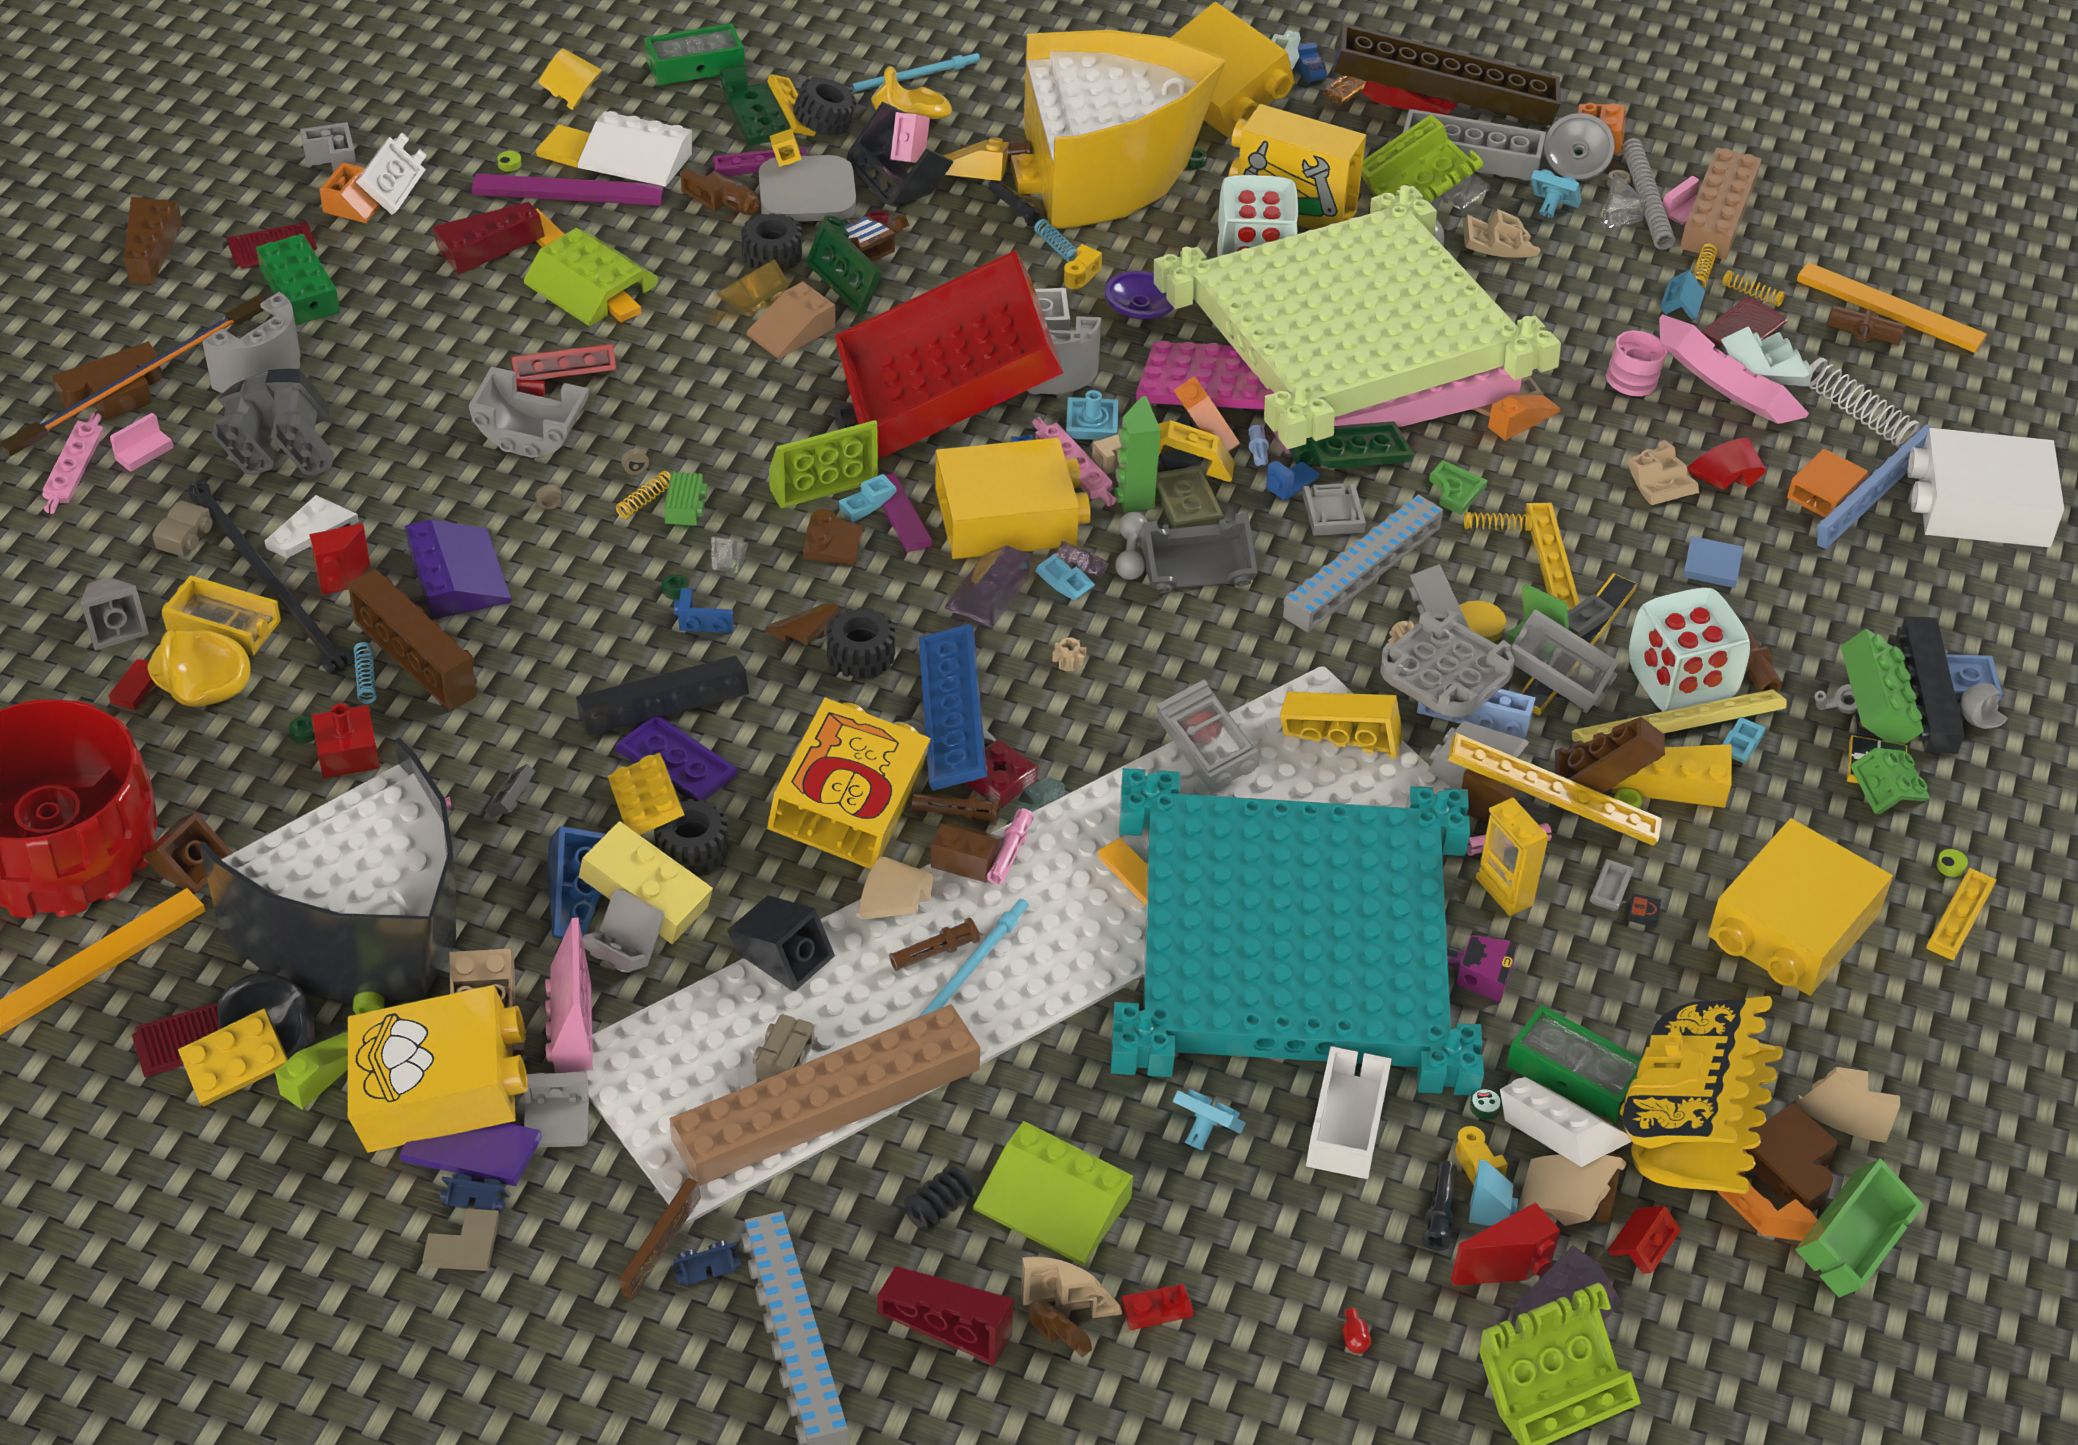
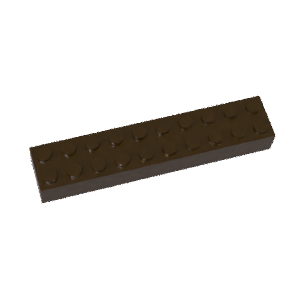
(1447, 74)

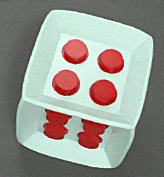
(1255, 211)
(1688, 649)

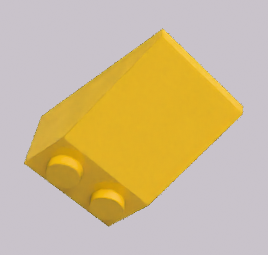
(980, 160)

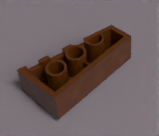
(149, 237)
(1612, 756)

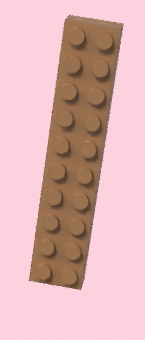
(824, 1094)

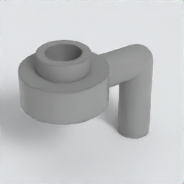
(1837, 701)

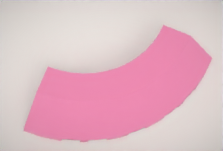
(1726, 374)

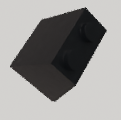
(783, 940)

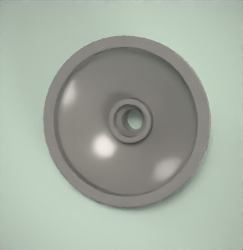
(1579, 133)

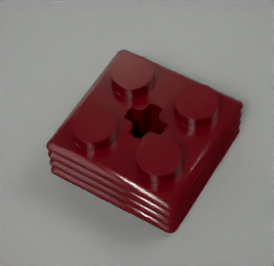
(1006, 774)

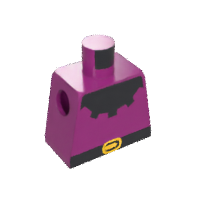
(1484, 965)

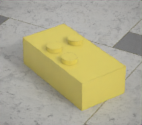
(638, 867)

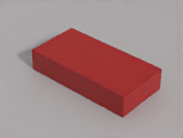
(132, 686)

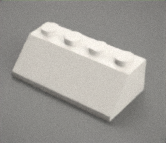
(1559, 1122)

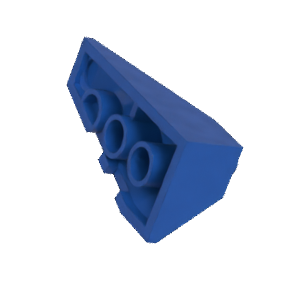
(568, 893)

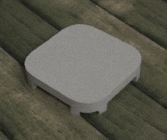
(808, 188)
(1447, 665)

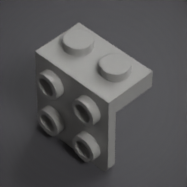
(626, 932)
(558, 1108)

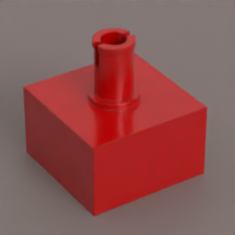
(345, 740)

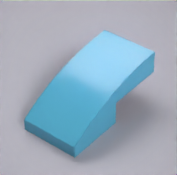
(872, 495)
(1061, 577)
(1744, 739)

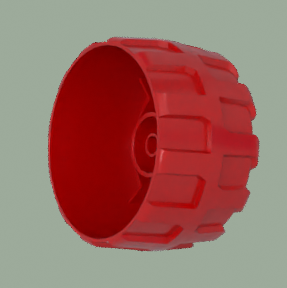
(70, 807)

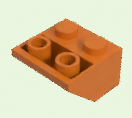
(1613, 116)
(345, 198)

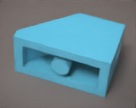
(1491, 1196)

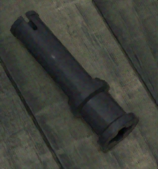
(1021, 206)
(1439, 1216)

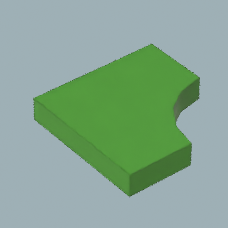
(1457, 486)

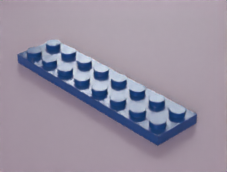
(952, 707)

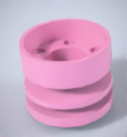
(1636, 363)

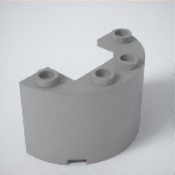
(263, 349)
(1078, 357)
(524, 421)

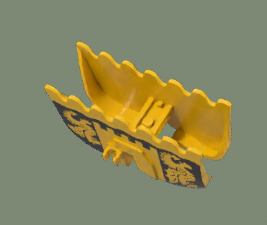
(1699, 1095)

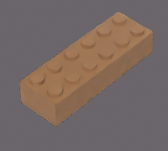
(1721, 202)

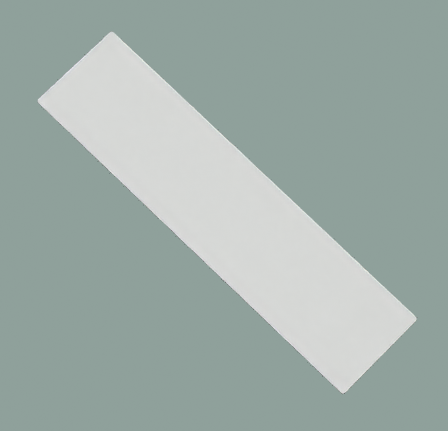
(1063, 955)

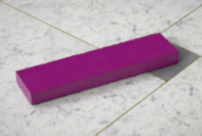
(744, 162)
(905, 519)

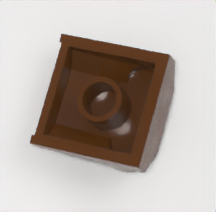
(832, 538)

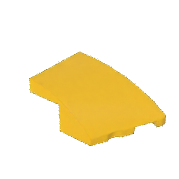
(569, 77)

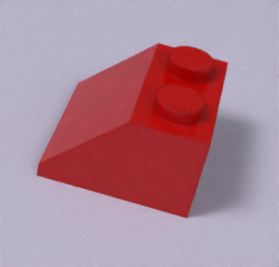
(339, 556)

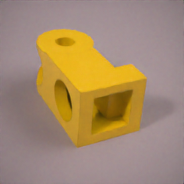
(1083, 268)
(1471, 1148)

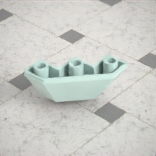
(1768, 357)

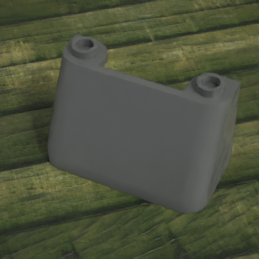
(1198, 554)

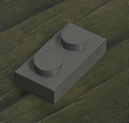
(1588, 615)
(513, 786)

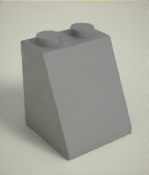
(1453, 773)

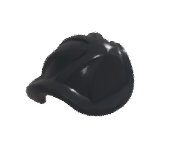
(282, 1000)

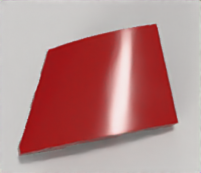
(1729, 463)

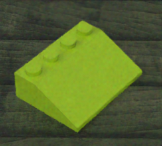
(824, 464)
(1054, 1193)

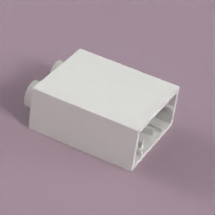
(1987, 487)

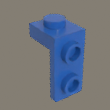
(1286, 481)
(701, 618)

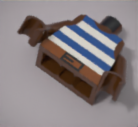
(875, 238)

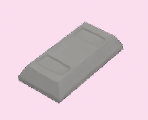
(1611, 885)

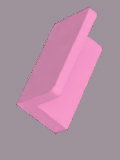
(909, 137)
(1680, 200)
(140, 443)

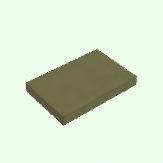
(1187, 498)

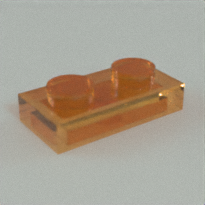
(1343, 89)

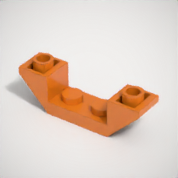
(1788, 1223)

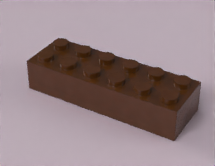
(413, 639)

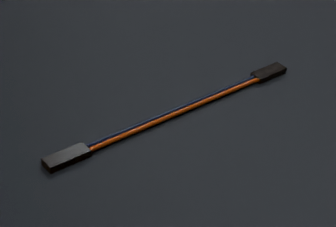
(38, 431)

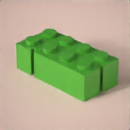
(1882, 688)
(1859, 1227)

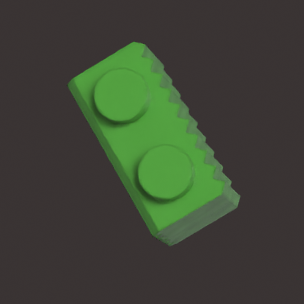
(685, 498)

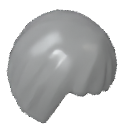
(1980, 706)

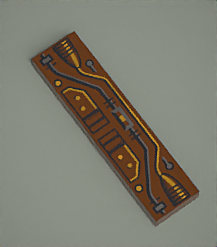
(660, 1238)

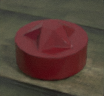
(880, 216)

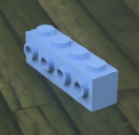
(1503, 712)

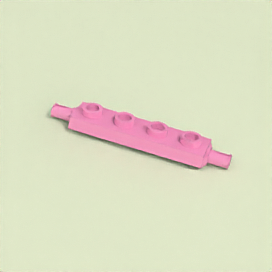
(72, 462)
(1092, 478)

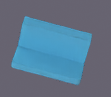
(1683, 292)

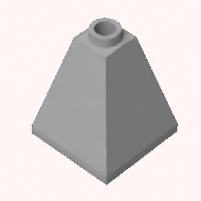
(113, 612)

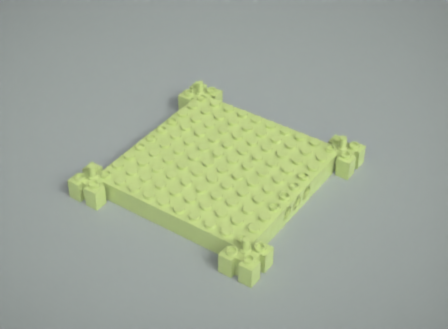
(1354, 315)

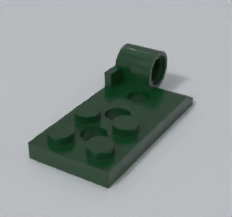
(752, 106)
(835, 238)
(1356, 446)

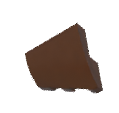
(805, 625)
(1054, 1325)

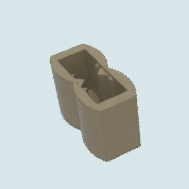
(182, 528)

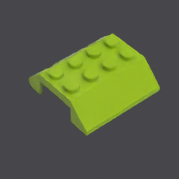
(1419, 159)
(583, 274)
(1556, 1369)

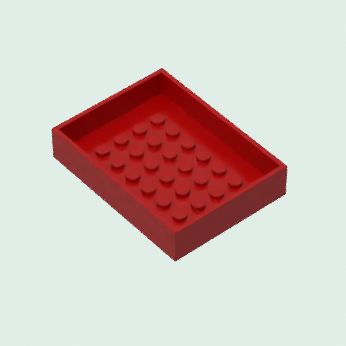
(948, 353)

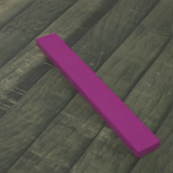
(567, 189)

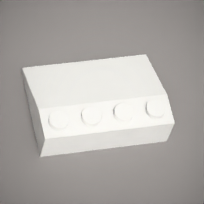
(636, 148)

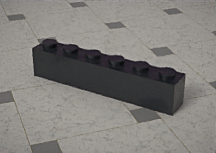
(1931, 683)
(662, 695)

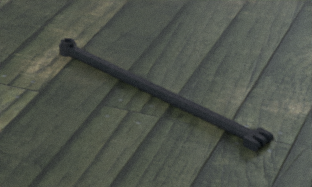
(330, 653)

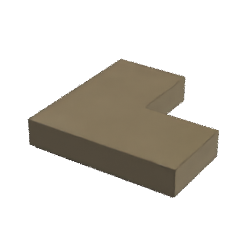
(466, 1251)

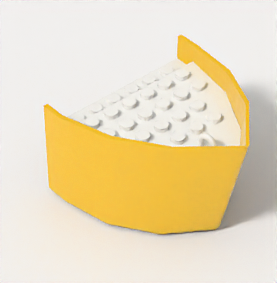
(1109, 120)

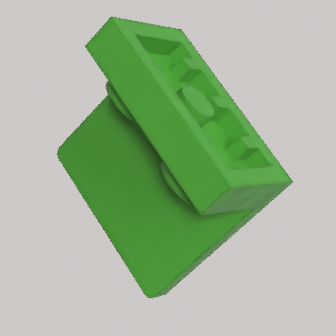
(1544, 603)
(1888, 778)

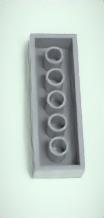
(1502, 148)

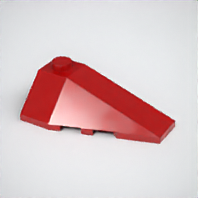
(1406, 100)

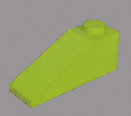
(313, 1070)

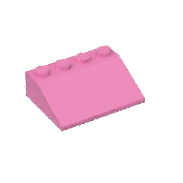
(569, 1006)

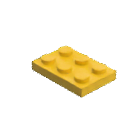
(233, 1057)

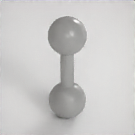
(1131, 563)

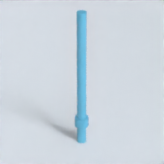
(956, 63)
(1005, 924)

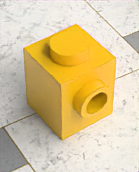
(785, 147)

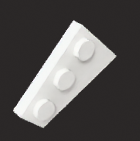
(313, 517)

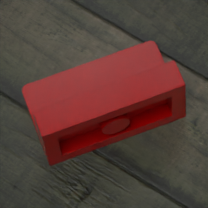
(1646, 1237)

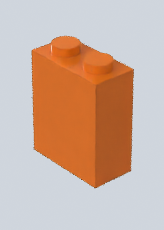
(1825, 482)

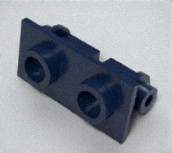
(462, 1189)
(693, 1264)

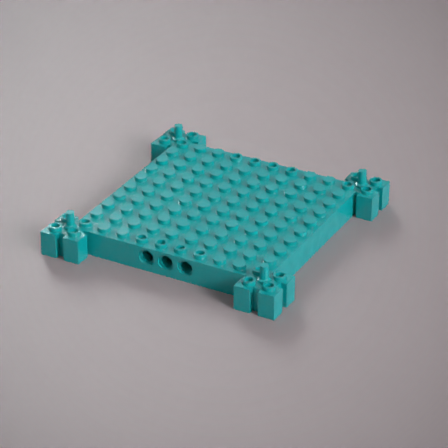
(1295, 931)

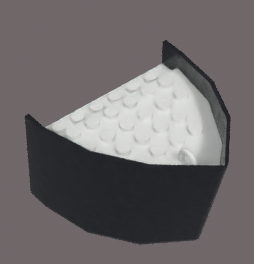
(348, 891)

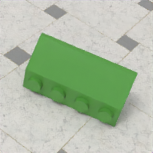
(1138, 458)

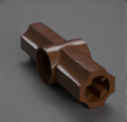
(1866, 325)
(1760, 666)

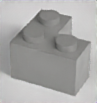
(328, 145)

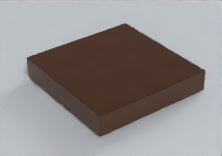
(1483, 794)

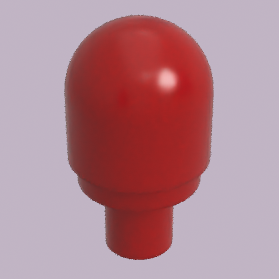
(1356, 1332)

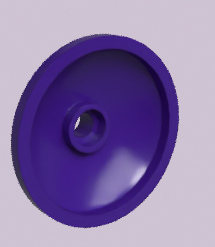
(1136, 296)

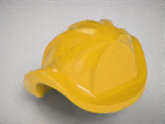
(916, 101)
(199, 667)

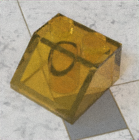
(755, 288)

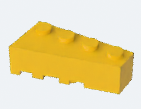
(1344, 719)
(1686, 775)

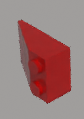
(1508, 1250)

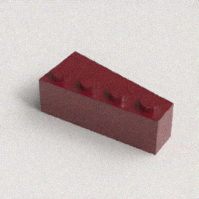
(487, 235)
(948, 1312)

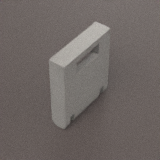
(1332, 510)

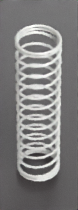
(1814, 365)

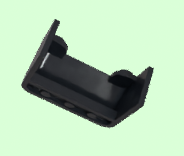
(886, 177)

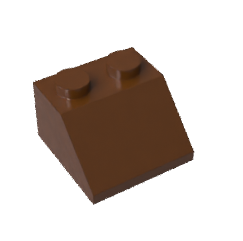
(964, 851)
(178, 852)

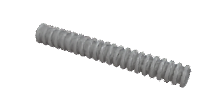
(1647, 189)

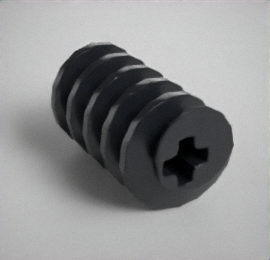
(938, 1195)

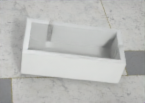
(1348, 1113)

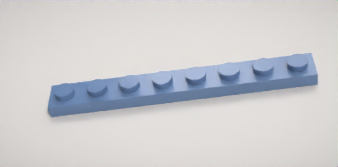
(1868, 492)

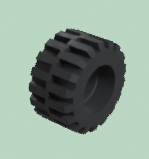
(824, 106)
(771, 238)
(860, 643)
(711, 836)

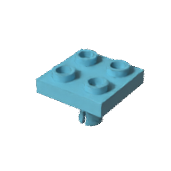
(1555, 190)
(1092, 417)
(1207, 1117)

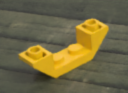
(1200, 444)

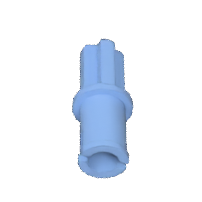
(1258, 445)

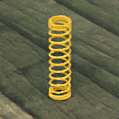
(1703, 254)
(1728, 277)
(660, 476)
(1468, 519)

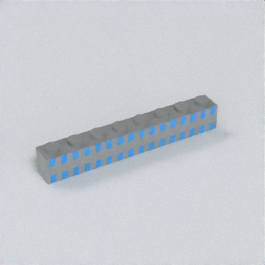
(1362, 563)
(795, 1332)

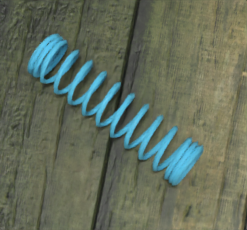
(1069, 253)
(363, 690)

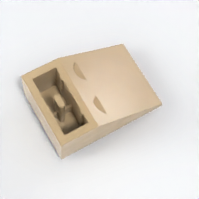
(482, 969)

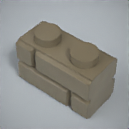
(785, 1046)

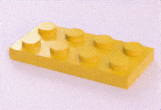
(645, 794)

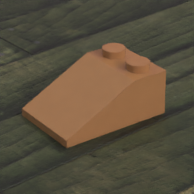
(793, 320)

